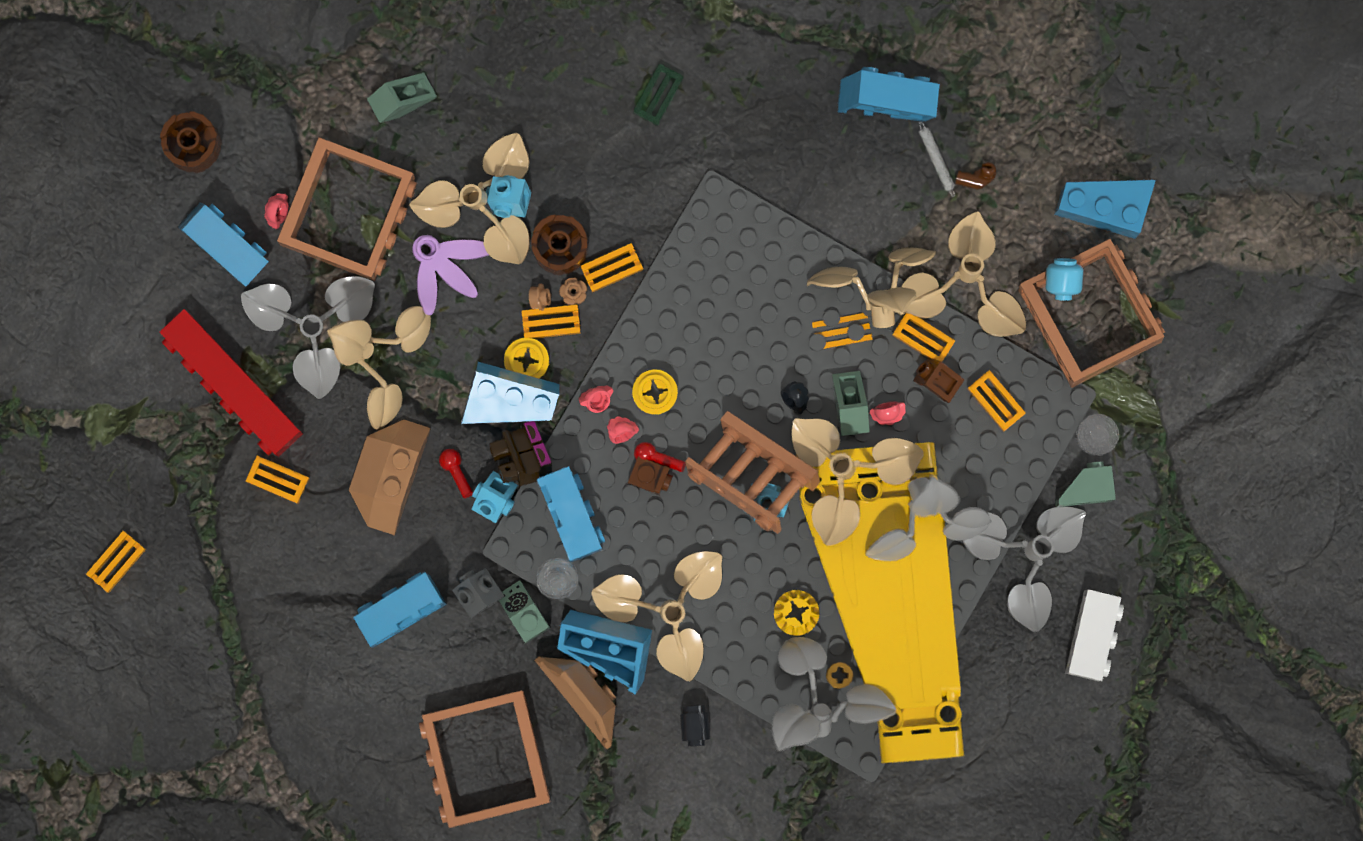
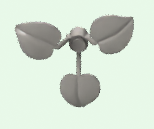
(313, 369)
(930, 498)
(1059, 532)
(796, 727)

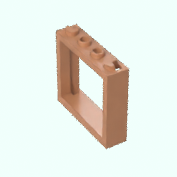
(304, 195)
(1138, 301)
(435, 759)

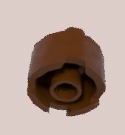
(188, 126)
(562, 229)

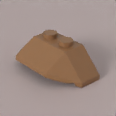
(387, 473)
(584, 694)

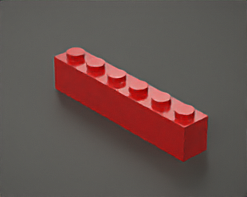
(231, 383)

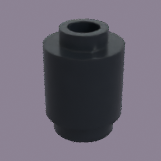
(695, 725)

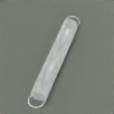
(929, 146)

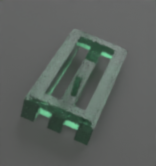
(648, 114)

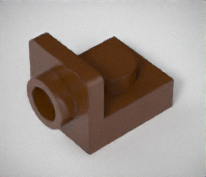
(938, 379)
(650, 476)

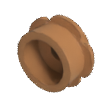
(539, 297)
(578, 297)

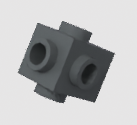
(477, 592)

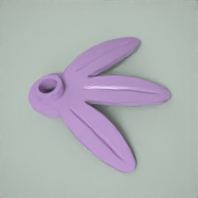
(438, 261)

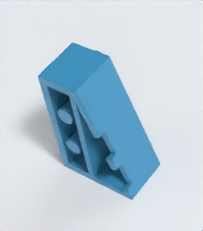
(889, 95)
(224, 243)
(399, 609)

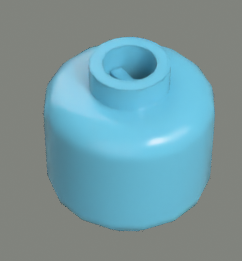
(1064, 278)

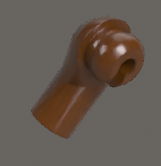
(979, 178)

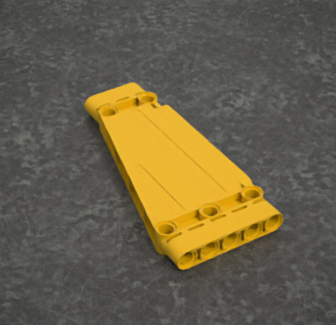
(897, 610)

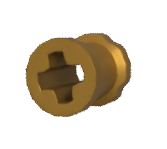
(845, 669)

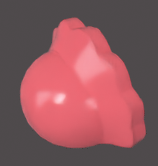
(276, 210)
(596, 398)
(888, 412)
(621, 429)

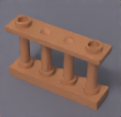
(756, 445)

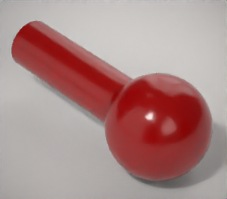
(648, 452)
(451, 460)

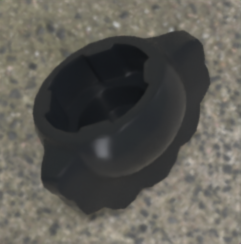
(798, 396)

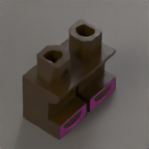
(526, 455)

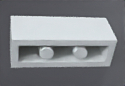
(1094, 635)

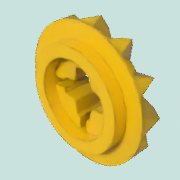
(518, 349)
(662, 381)
(791, 625)

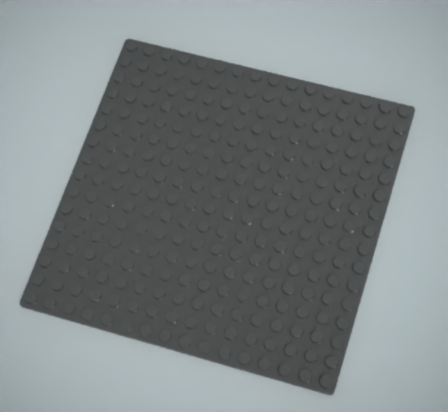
(733, 328)

